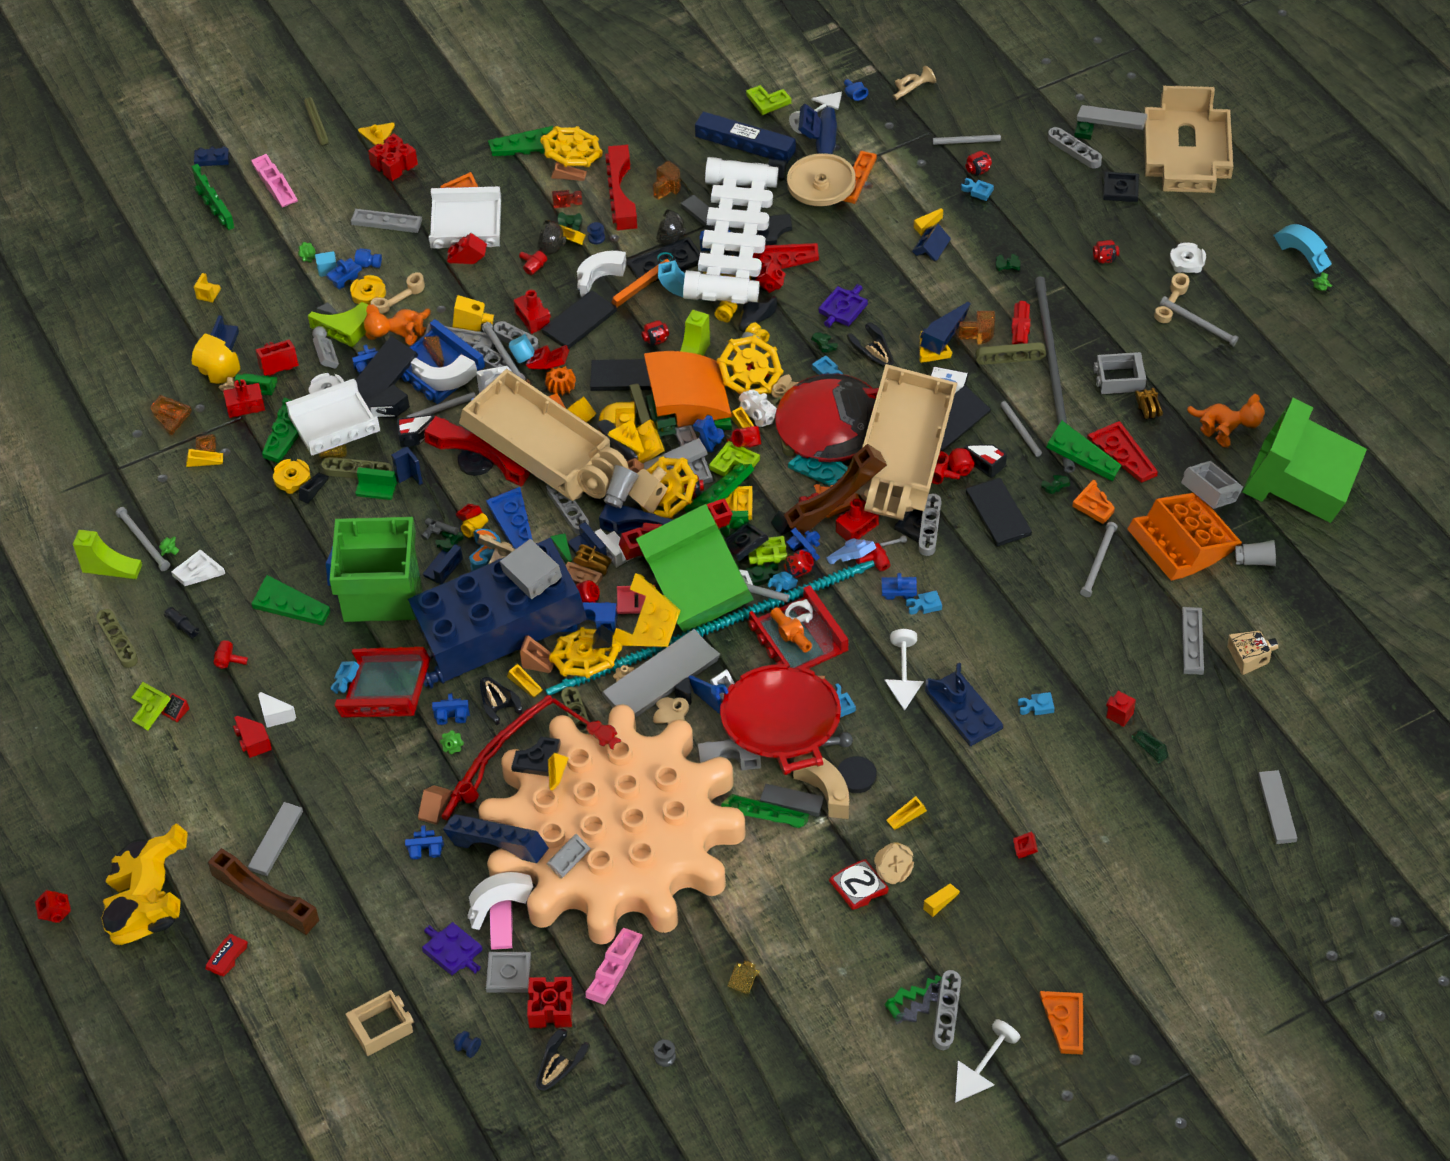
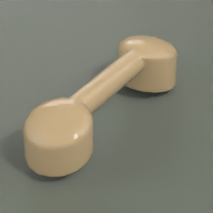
(415, 285)
(1178, 287)

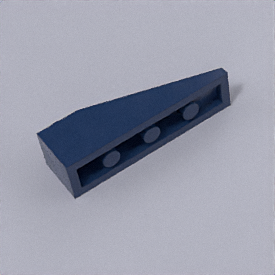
(941, 330)

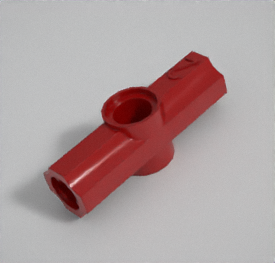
(1021, 323)

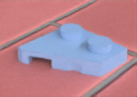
(852, 550)

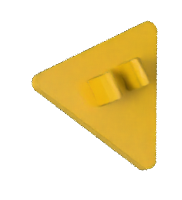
(377, 133)
(628, 436)

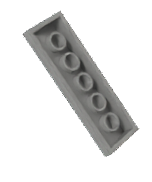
(662, 673)

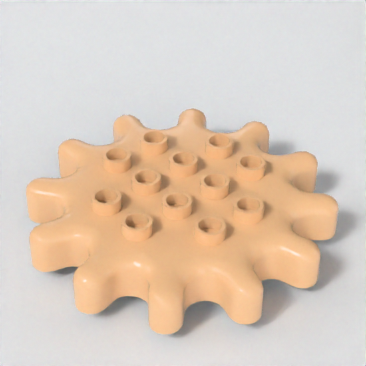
(637, 811)

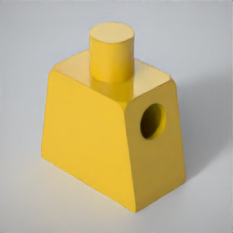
(470, 314)

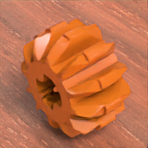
(560, 380)

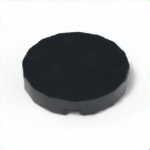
(473, 466)
(858, 773)

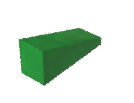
(562, 547)

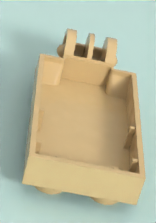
(908, 432)
(542, 437)

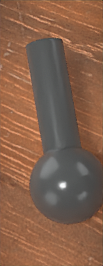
(844, 740)

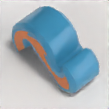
(483, 554)

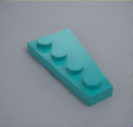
(824, 472)

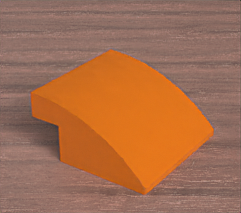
(686, 386)
(1183, 535)

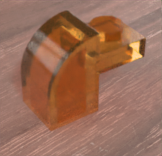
(667, 180)
(981, 330)

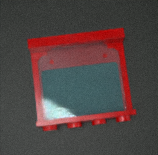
(822, 631)
(385, 682)

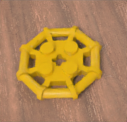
(571, 146)
(750, 356)
(675, 485)
(577, 656)

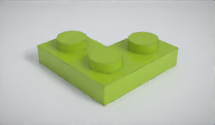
(768, 102)
(732, 456)
(152, 704)

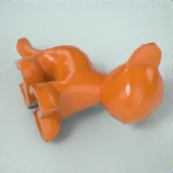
(402, 323)
(1249, 416)

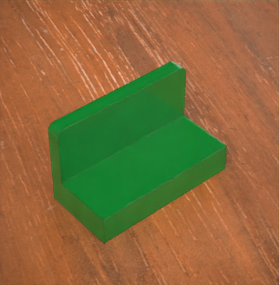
(266, 383)
(376, 483)

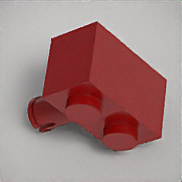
(531, 311)
(276, 357)
(243, 399)
(856, 521)

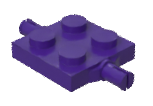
(843, 306)
(452, 949)

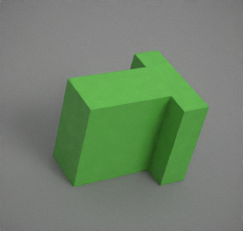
(1305, 464)
(375, 568)
(695, 568)

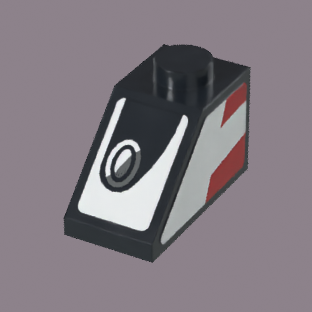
(389, 403)
(412, 429)
(987, 458)

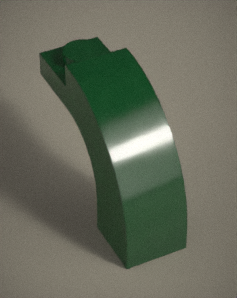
(664, 423)

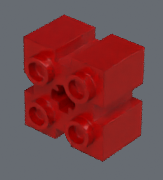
(393, 157)
(550, 1002)

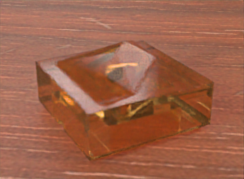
(206, 443)

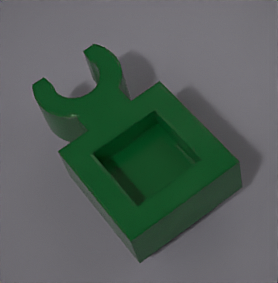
(1084, 130)
(761, 575)

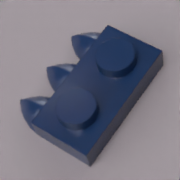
(211, 156)

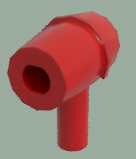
(534, 261)
(879, 557)
(224, 655)

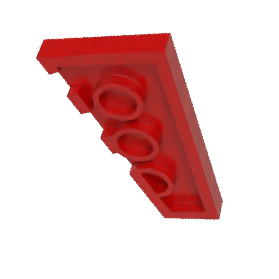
(789, 255)
(1122, 447)

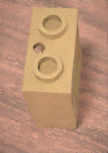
(373, 1008)

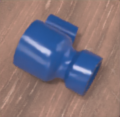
(365, 259)

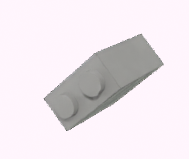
(531, 569)

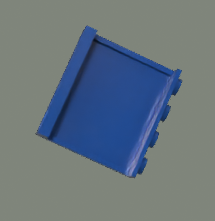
(452, 348)

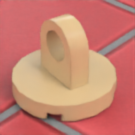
(894, 863)

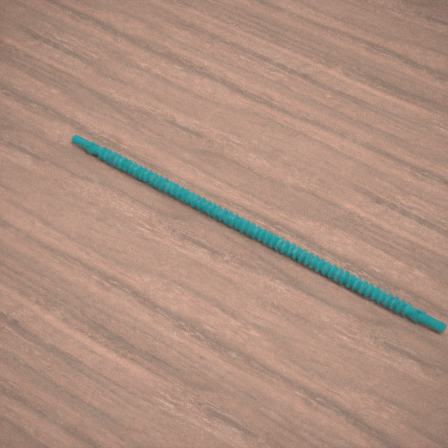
(720, 623)

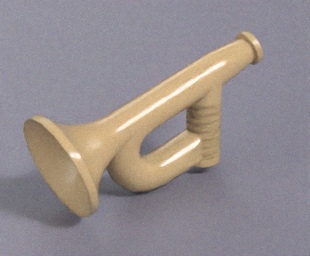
(927, 76)

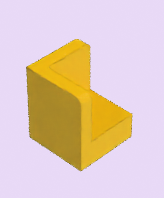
(204, 290)
(582, 409)

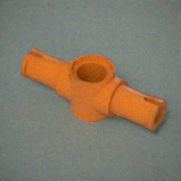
(791, 630)

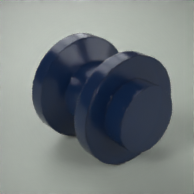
(596, 233)
(433, 677)
(470, 1045)

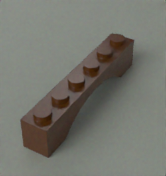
(863, 467)
(287, 908)

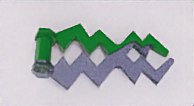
(927, 994)

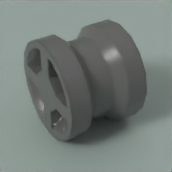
(666, 1058)

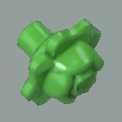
(307, 252)
(1321, 283)
(168, 546)
(451, 742)

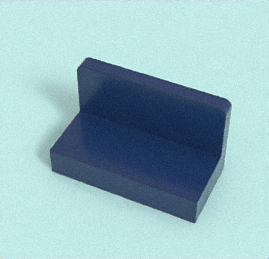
(932, 242)
(225, 332)
(406, 465)
(589, 538)
(444, 565)

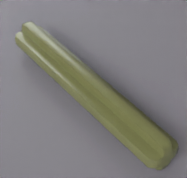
(316, 121)

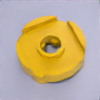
(359, 288)
(287, 483)

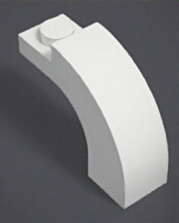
(600, 265)
(446, 377)
(494, 889)

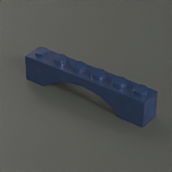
(627, 519)
(519, 841)

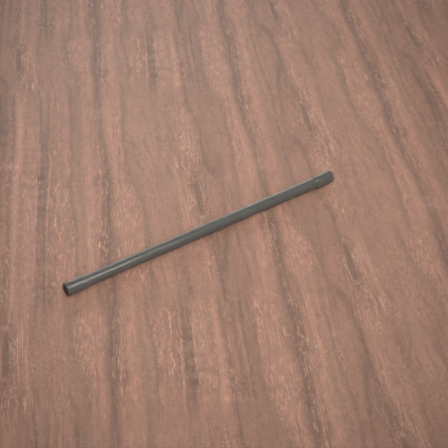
(1040, 285)

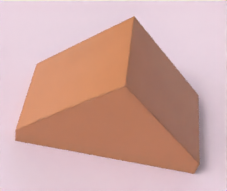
(535, 656)
(433, 803)

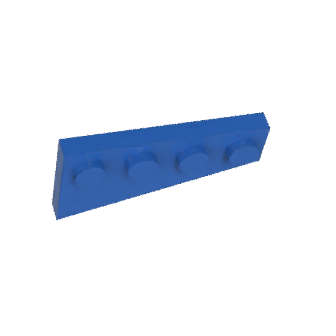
(511, 516)

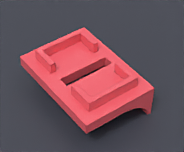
(626, 600)

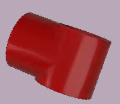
(746, 437)
(942, 469)

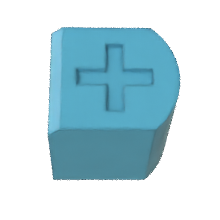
(325, 262)
(521, 348)

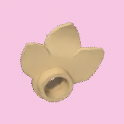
(782, 386)
(667, 710)

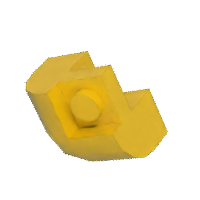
(215, 359)
(619, 413)

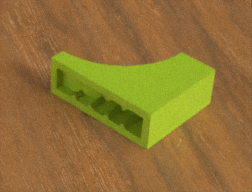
(345, 326)
(696, 333)
(100, 559)

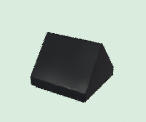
(780, 523)
(602, 638)
(683, 690)

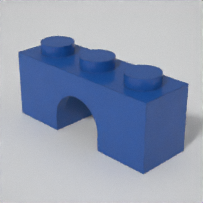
(600, 613)

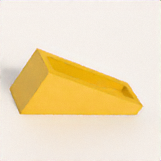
(927, 221)
(573, 235)
(740, 418)
(203, 458)
(524, 681)
(556, 767)
(906, 813)
(940, 899)

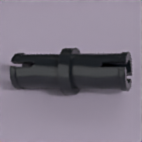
(181, 622)

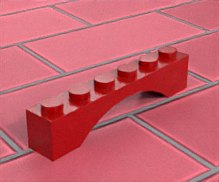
(625, 210)
(450, 436)
(631, 548)

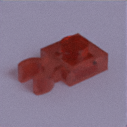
(564, 198)

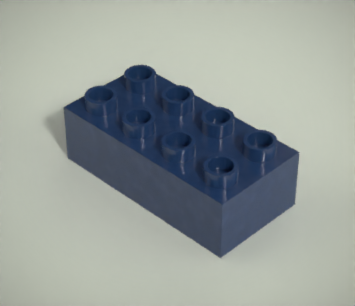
(489, 615)

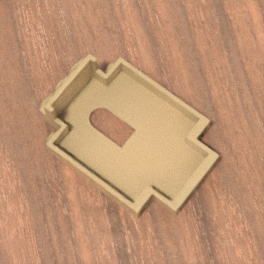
(1184, 166)

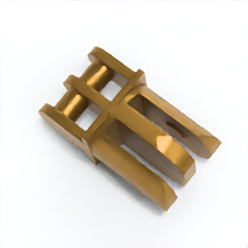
(1149, 403)
(592, 559)

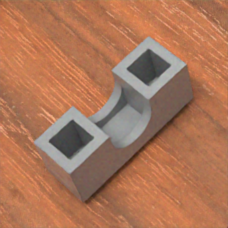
(729, 749)

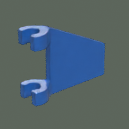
(708, 692)

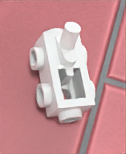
(758, 407)

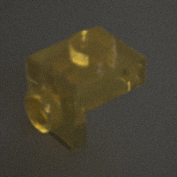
(743, 976)

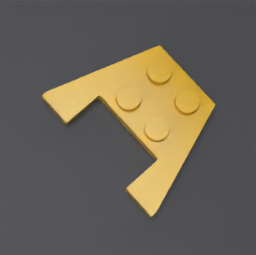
(655, 619)

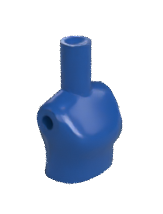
(855, 90)

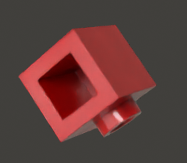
(1120, 708)

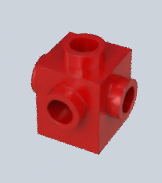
(771, 277)
(52, 906)

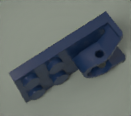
(963, 707)

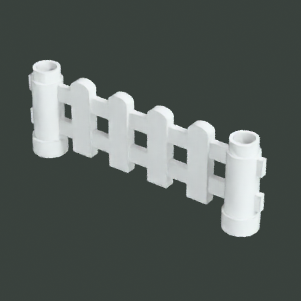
(727, 288)

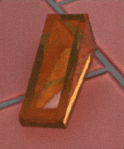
(433, 346)

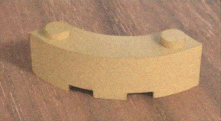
(830, 782)

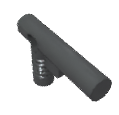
(436, 527)

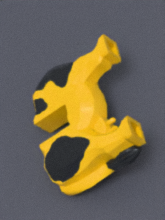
(144, 906)

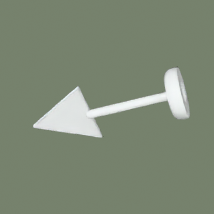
(830, 100)
(903, 689)
(969, 1081)

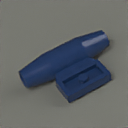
(819, 128)

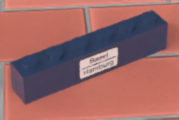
(745, 137)

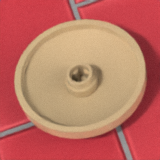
(821, 179)

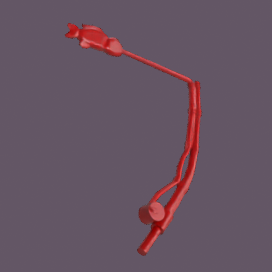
(468, 792)

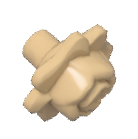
(229, 385)
(622, 672)

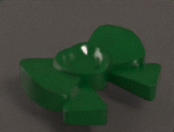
(574, 220)
(1013, 263)
(822, 340)
(1059, 482)
(450, 541)

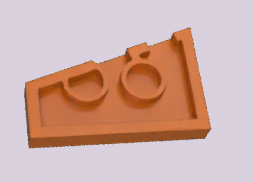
(1066, 1019)

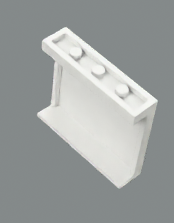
(463, 212)
(332, 417)

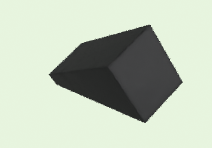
(311, 487)

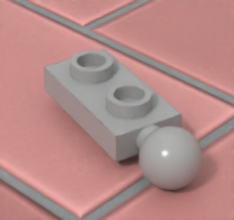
(324, 348)

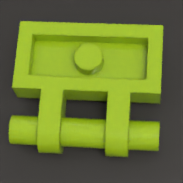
(771, 551)

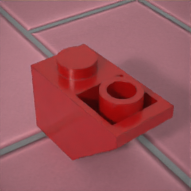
(467, 250)
(253, 736)

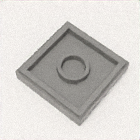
(508, 972)

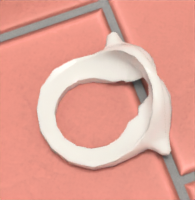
(804, 617)

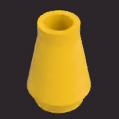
(472, 524)

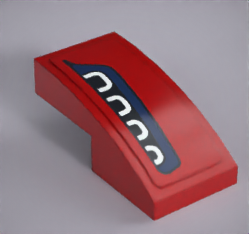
(224, 956)

